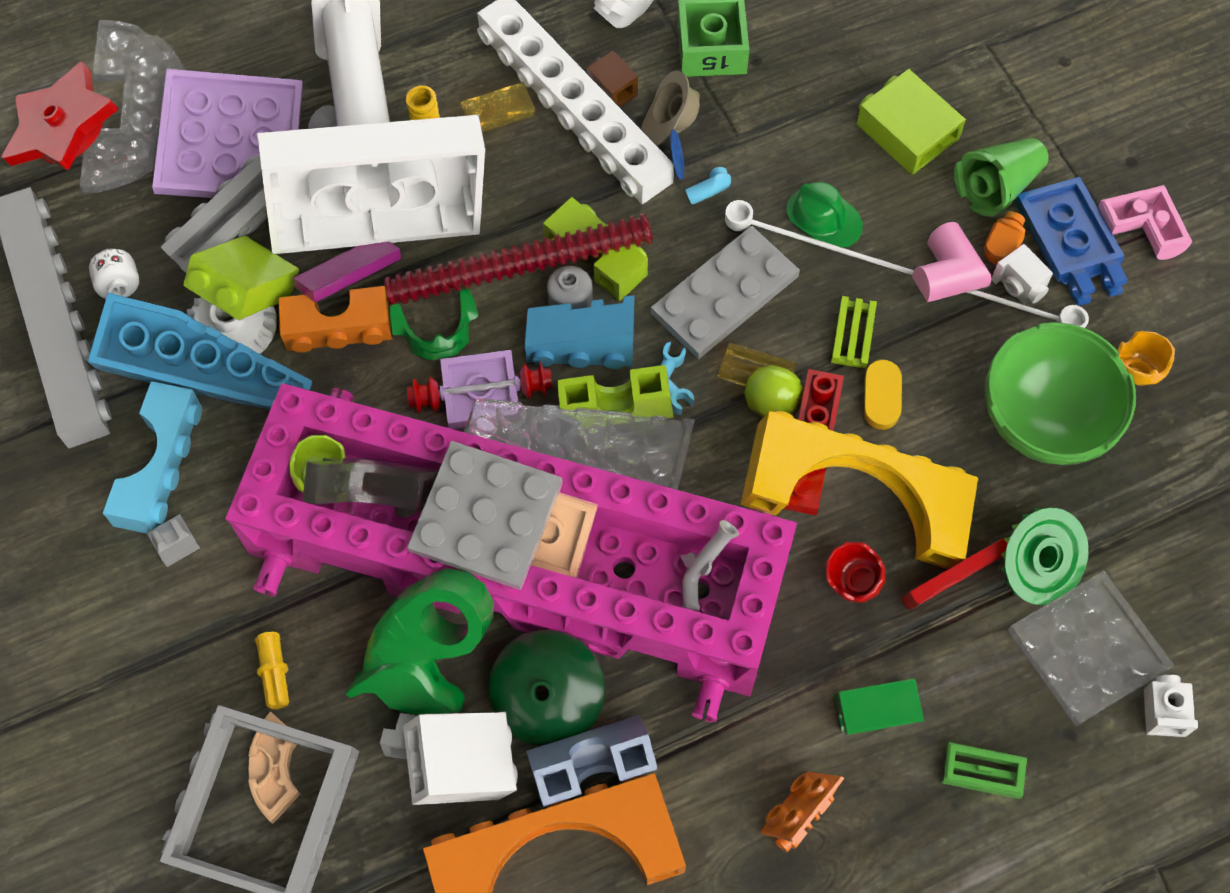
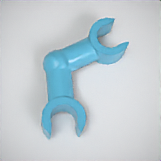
(676, 393)

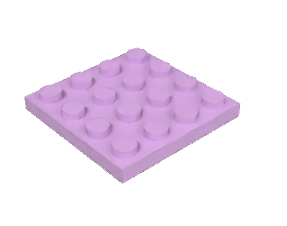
(213, 127)

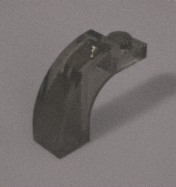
(368, 482)

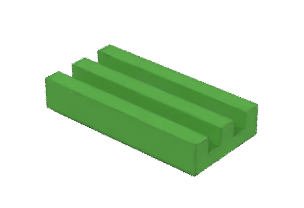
(982, 785)

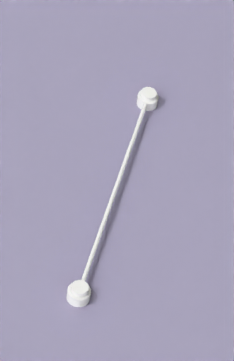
(740, 215)

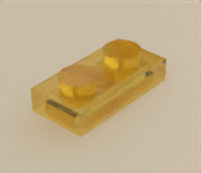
(500, 106)

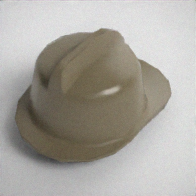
(672, 108)

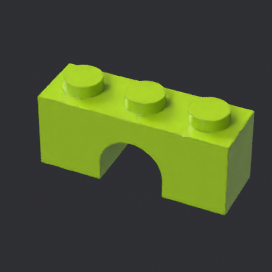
(614, 272)
(642, 396)

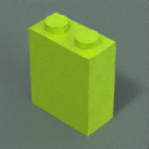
(910, 121)
(240, 277)

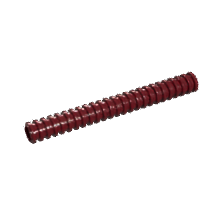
(518, 260)

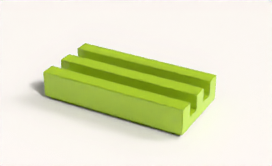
(858, 307)

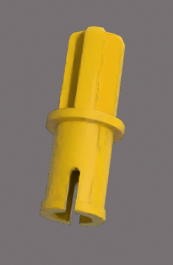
(272, 670)

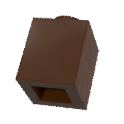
(614, 78)

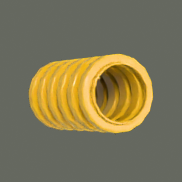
(422, 103)

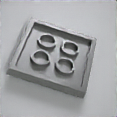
(485, 515)

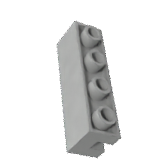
(230, 214)

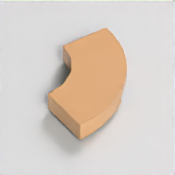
(270, 773)

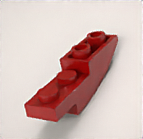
(820, 406)

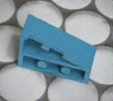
(581, 335)

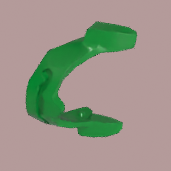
(440, 346)

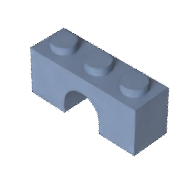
(613, 748)

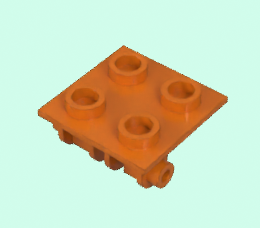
(808, 797)

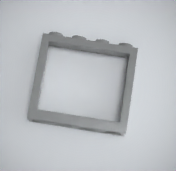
(204, 772)

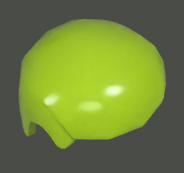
(773, 390)
(310, 450)

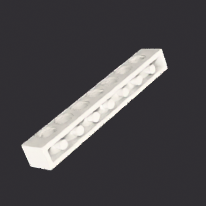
(556, 79)

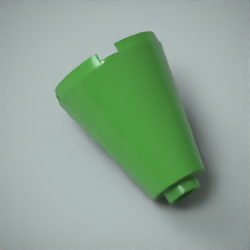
(999, 173)

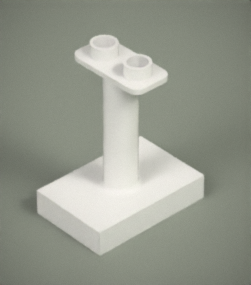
(368, 174)

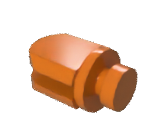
(1004, 237)

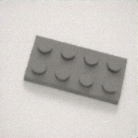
(724, 292)

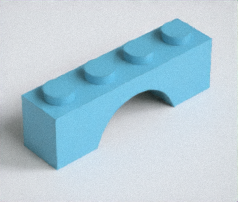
(141, 499)

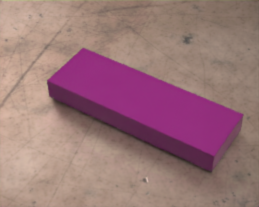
(346, 269)

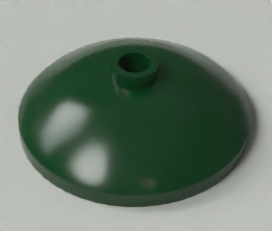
(568, 672)

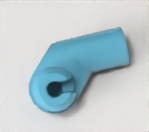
(718, 182)

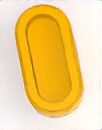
(882, 394)

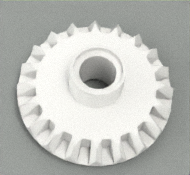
(253, 331)

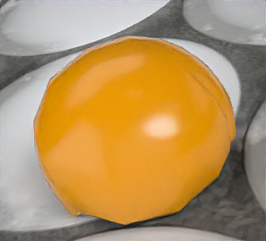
(1147, 357)

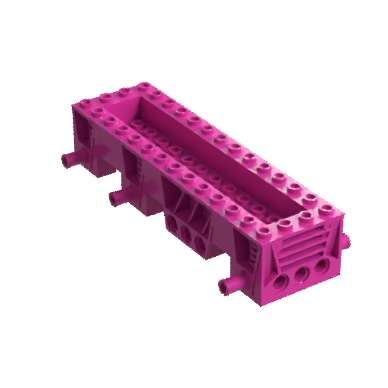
(631, 525)

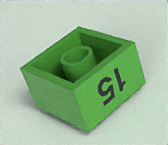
(712, 37)

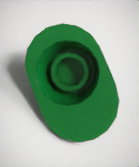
(824, 215)

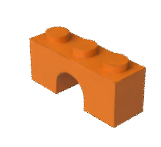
(362, 322)

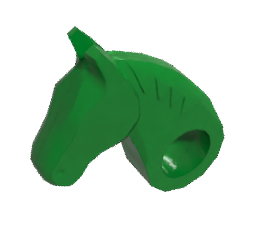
(413, 635)

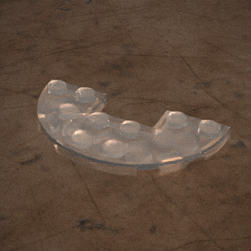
(141, 61)

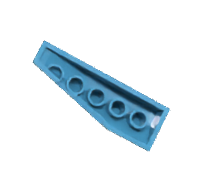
(178, 351)

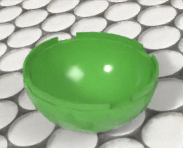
(1059, 394)

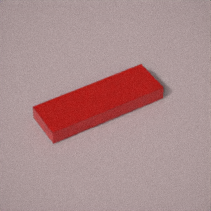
(954, 575)

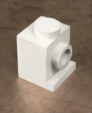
(1023, 275)
(1163, 717)

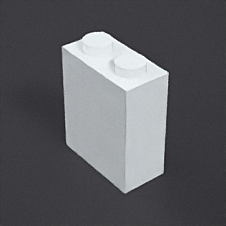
(459, 757)

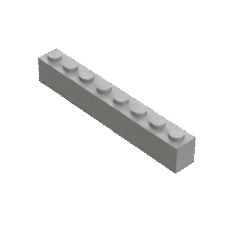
(50, 319)

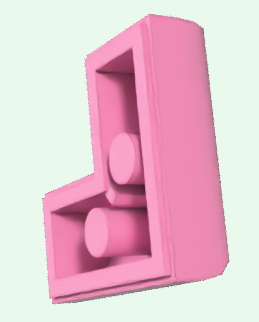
(1154, 213)
(957, 267)

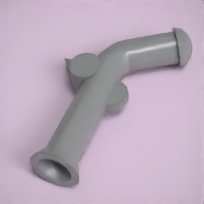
(701, 563)

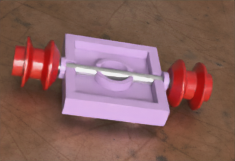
(476, 377)

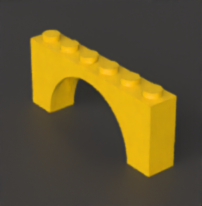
(934, 495)

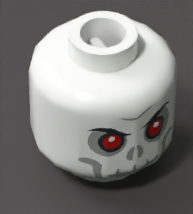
(113, 273)

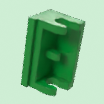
(878, 707)

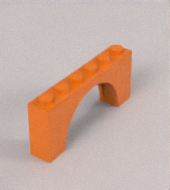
(626, 814)

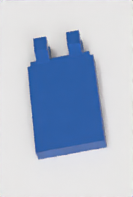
(1073, 238)

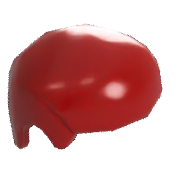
(855, 572)

